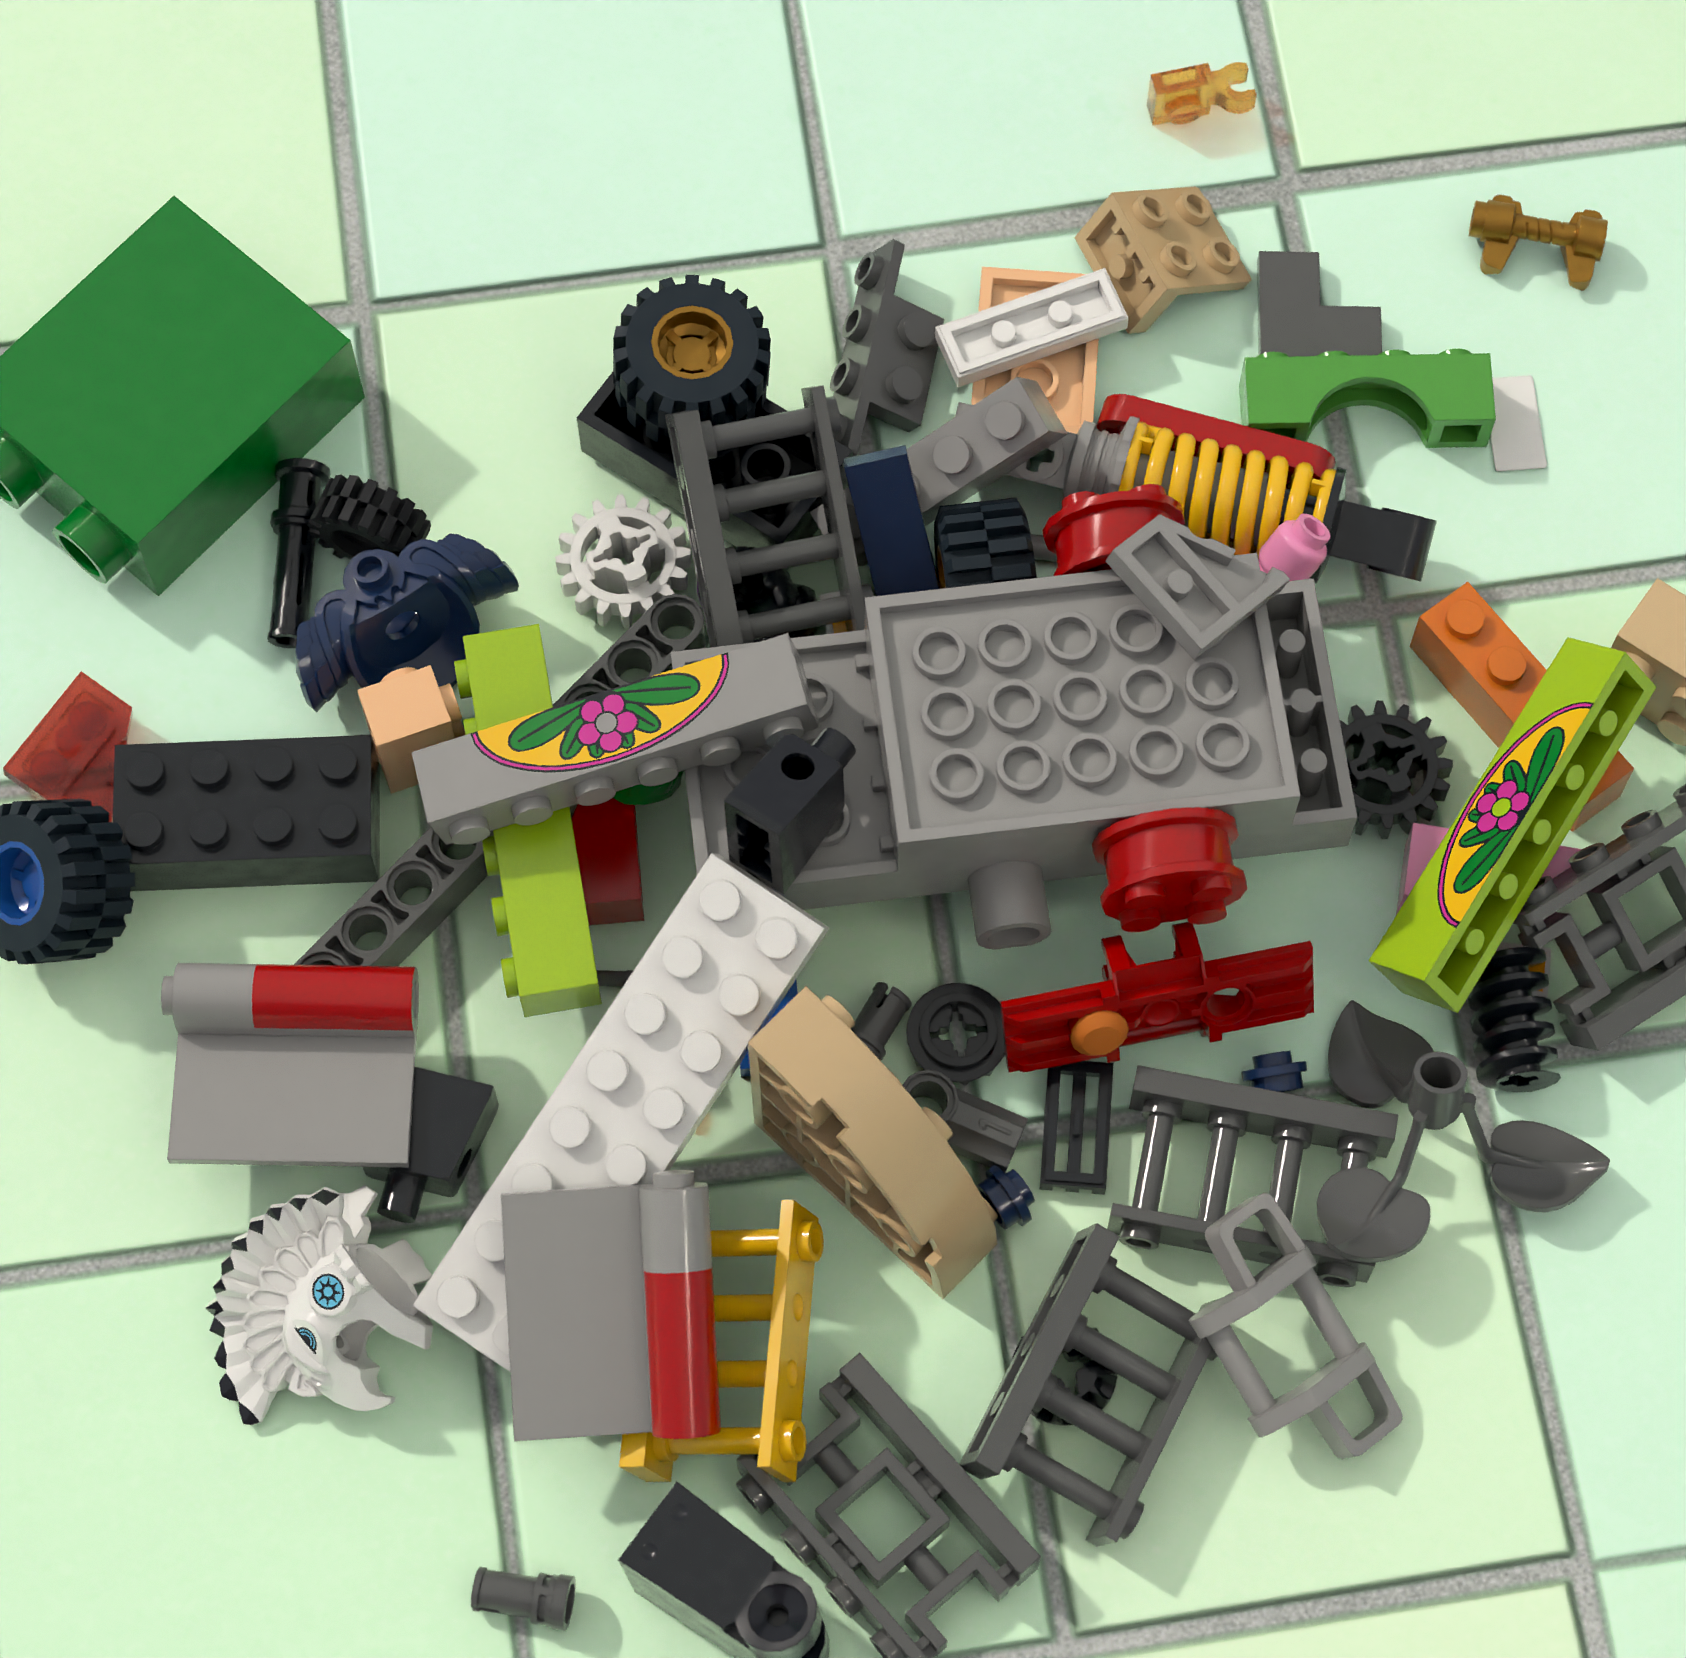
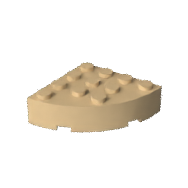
(868, 1140)

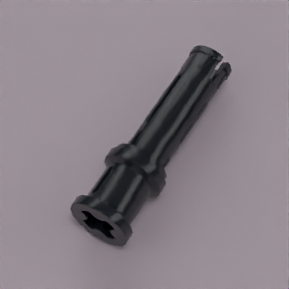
(299, 493)

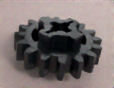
(1396, 746)

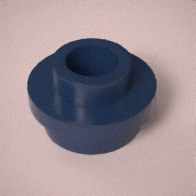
(1276, 1072)
(1008, 1196)

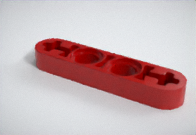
(1119, 408)

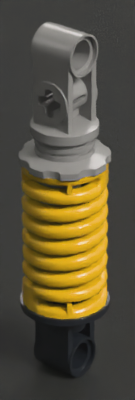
(1234, 502)

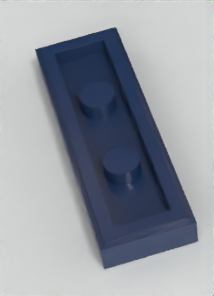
(891, 522)

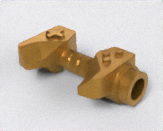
(1502, 224)

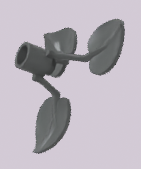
(1377, 1218)

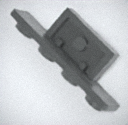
(885, 352)

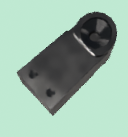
(722, 1583)

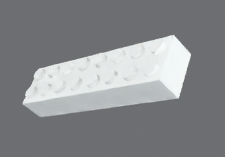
(639, 1076)

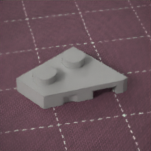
(1192, 582)

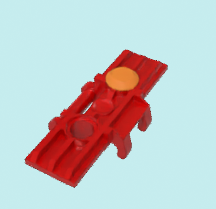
(1157, 1002)

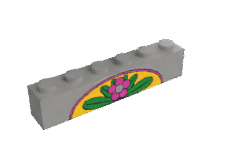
(615, 741)

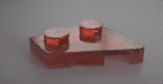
(74, 746)

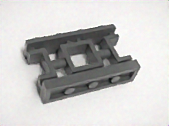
(1606, 873)
(927, 1478)

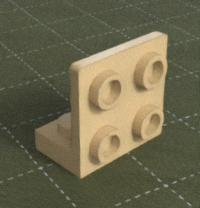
(1160, 248)

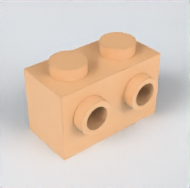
(408, 715)

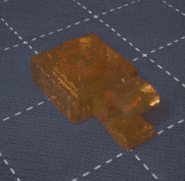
(1190, 91)

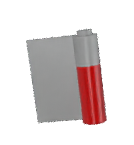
(292, 1064)
(612, 1310)

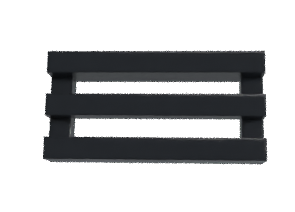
(1073, 1179)

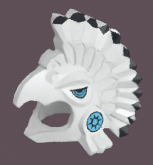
(306, 1298)

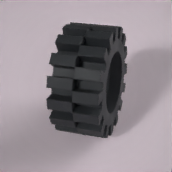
(365, 517)

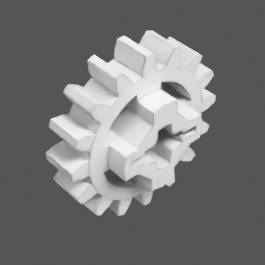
(628, 534)

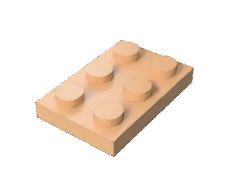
(1064, 377)

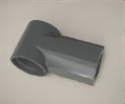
(978, 1127)

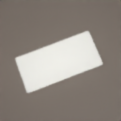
(1517, 428)

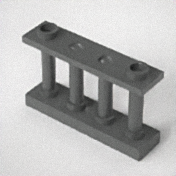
(710, 505)
(1230, 1113)
(1031, 1386)

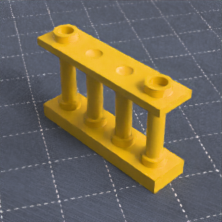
(782, 1434)

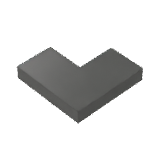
(1292, 313)

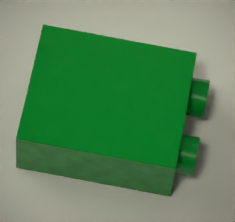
(166, 398)

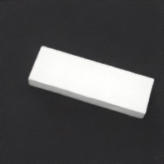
(1031, 327)

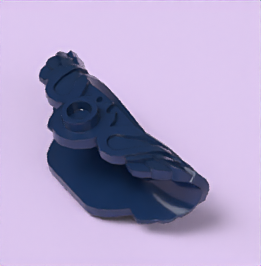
(398, 615)

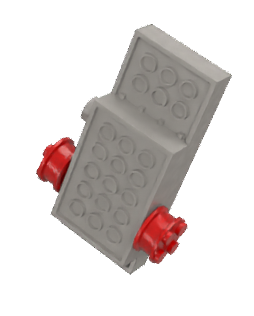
(1062, 740)

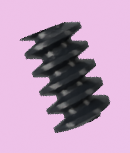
(1508, 1025)

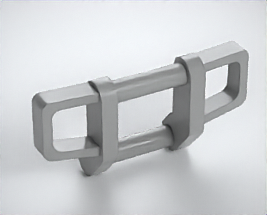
(1249, 1294)

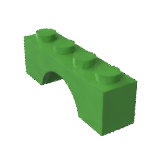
(1439, 395)

